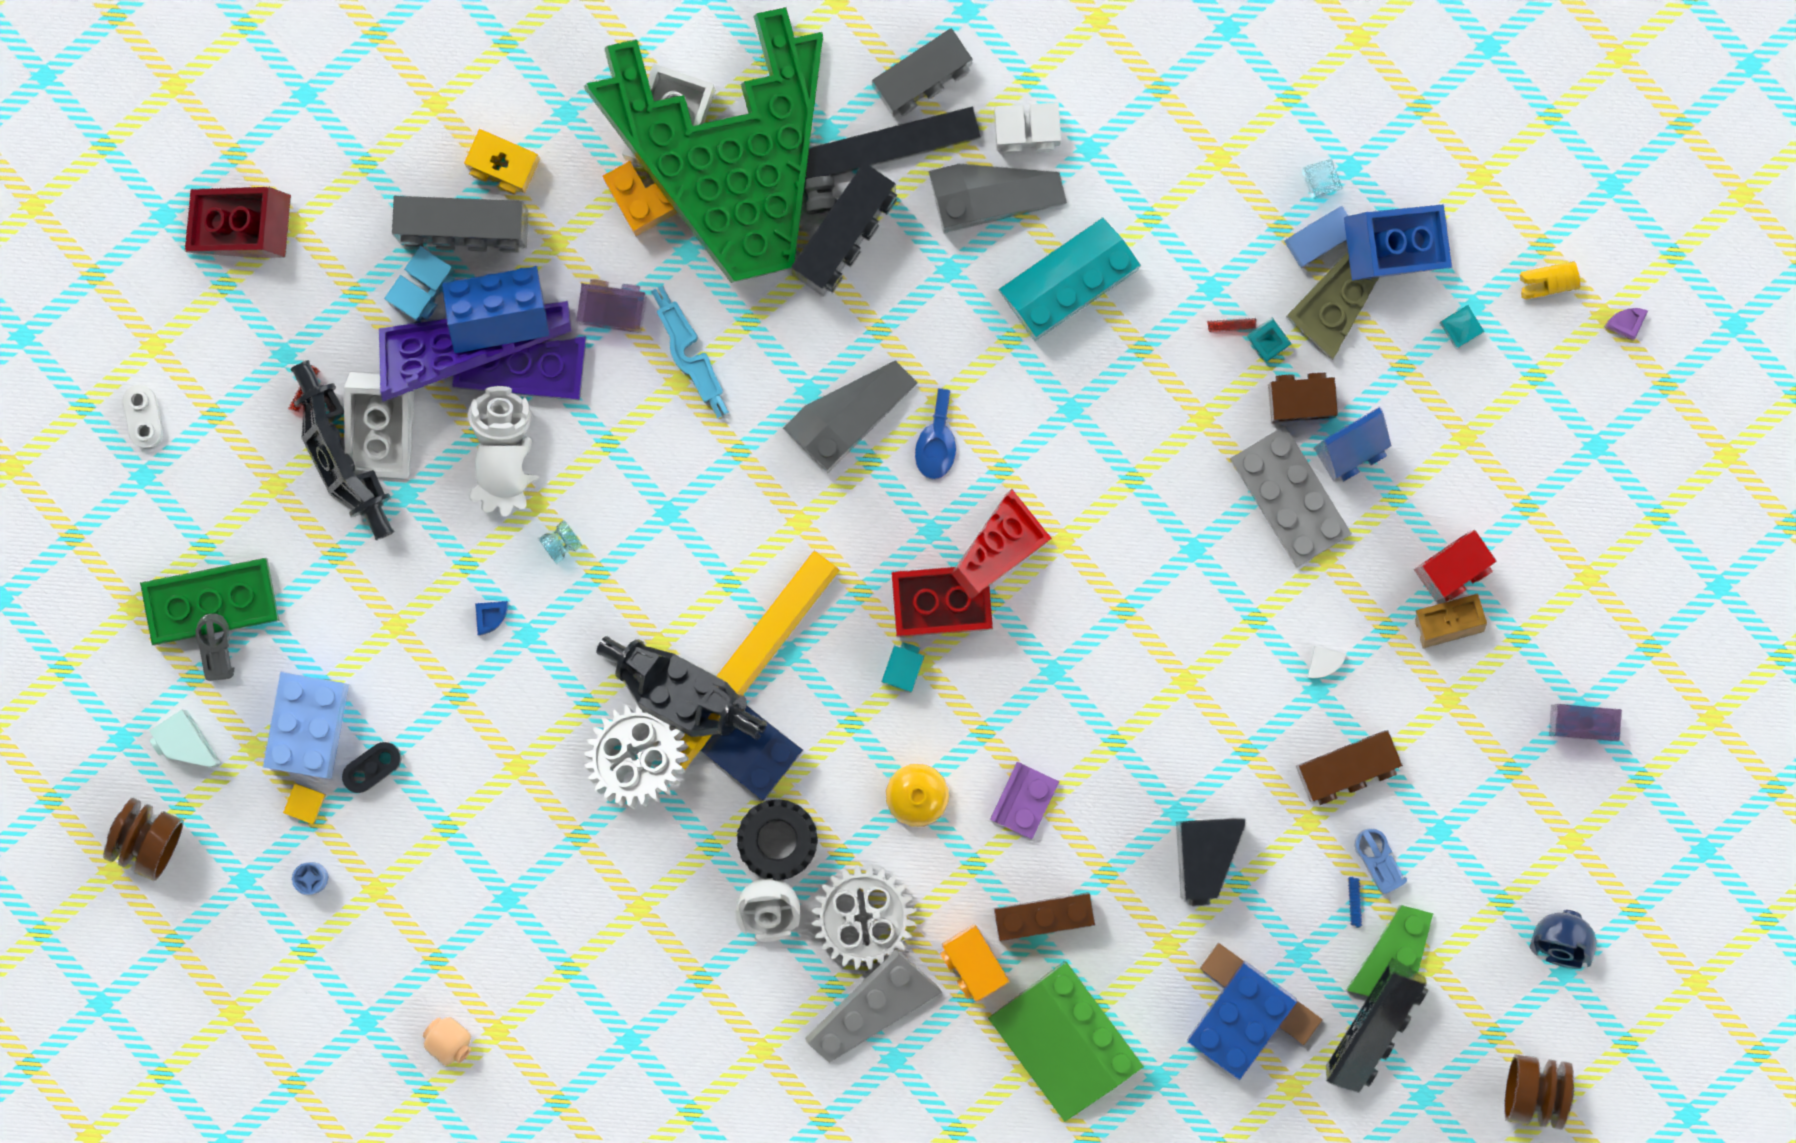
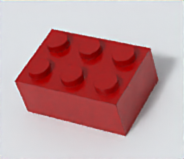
(937, 604)

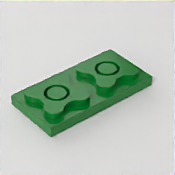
(235, 591)

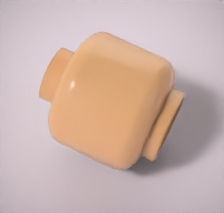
(447, 1041)

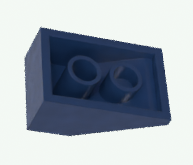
(754, 762)

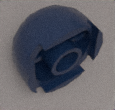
(1566, 939)

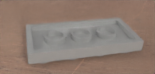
(1290, 496)

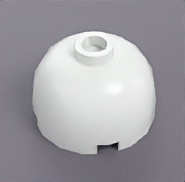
(768, 910)

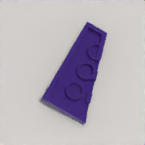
(540, 370)

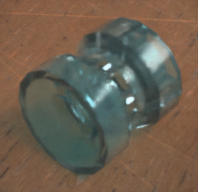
(555, 547)

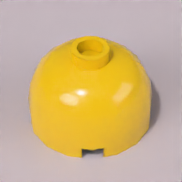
(917, 795)

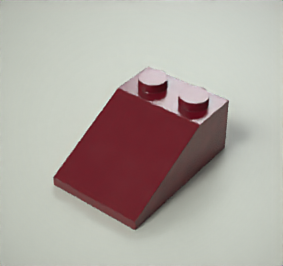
(238, 222)

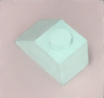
(183, 741)

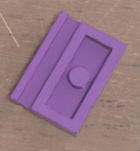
(1024, 800)

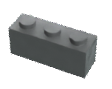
(923, 73)

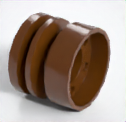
(138, 836)
(1532, 1091)

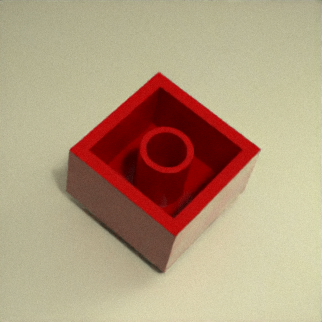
(1456, 565)

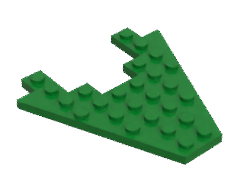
(735, 176)

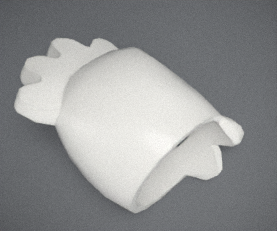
(501, 477)

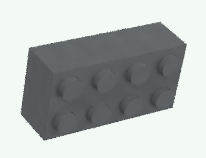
(460, 222)

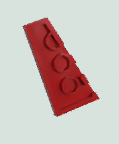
(1001, 545)

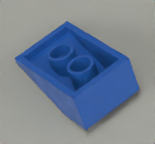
(1397, 242)
(1355, 445)

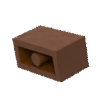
(1302, 398)

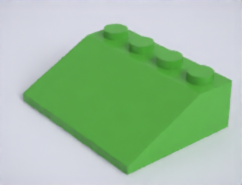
(1065, 1041)

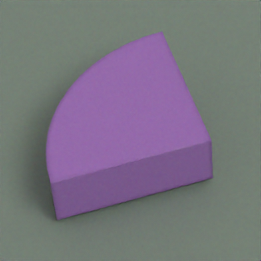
(1627, 322)

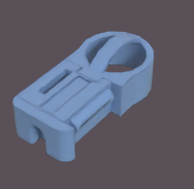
(1381, 866)

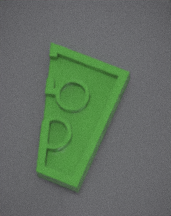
(1402, 940)

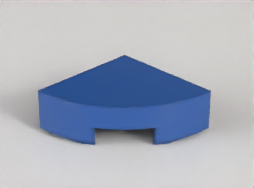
(490, 616)

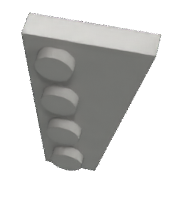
(876, 1003)

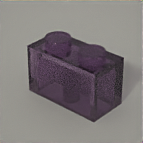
(611, 307)
(1585, 722)

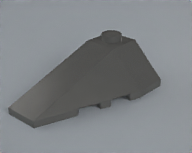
(983, 194)
(845, 416)

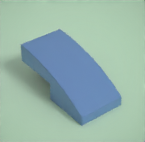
(1318, 237)

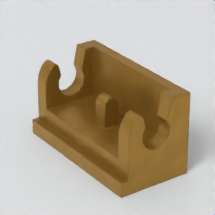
(1450, 620)

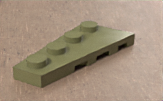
(1332, 307)

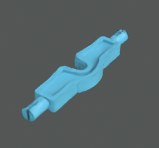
(681, 337)

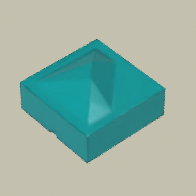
(1462, 326)
(1269, 339)

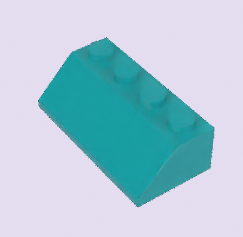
(1069, 278)

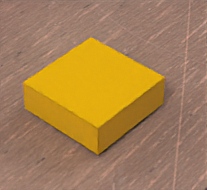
(304, 803)

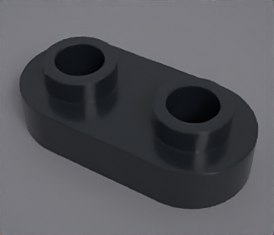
(372, 767)

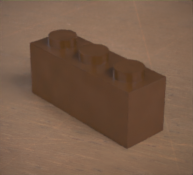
(1349, 767)
(1044, 916)

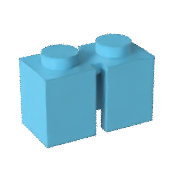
(411, 298)

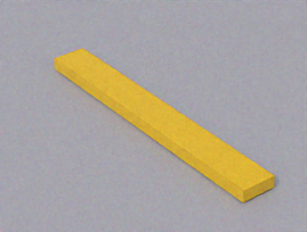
(770, 634)

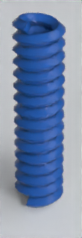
(1355, 902)

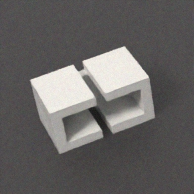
(1043, 127)

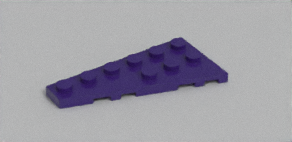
(424, 352)

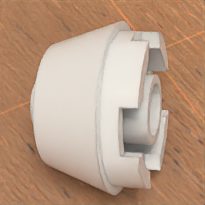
(499, 417)

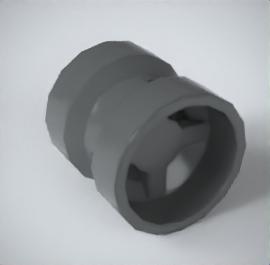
(819, 194)

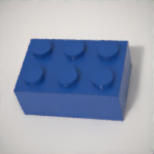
(495, 309)
(1242, 1020)

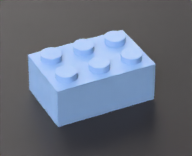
(306, 725)

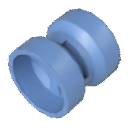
(304, 878)

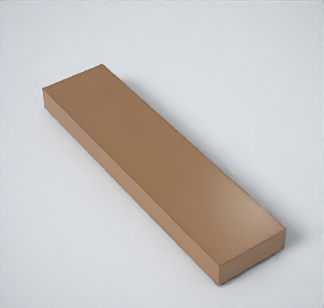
(1223, 964)

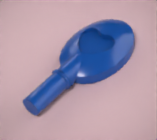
(936, 444)

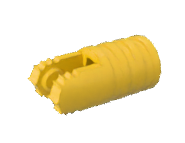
(1550, 280)

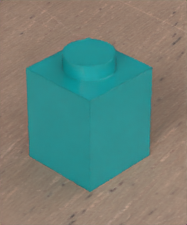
(903, 667)

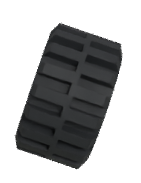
(749, 846)

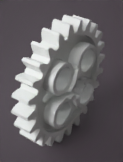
(646, 781)
(834, 920)

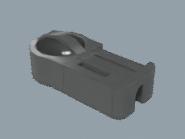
(214, 652)

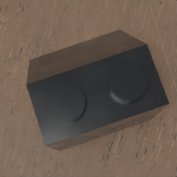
(1206, 856)

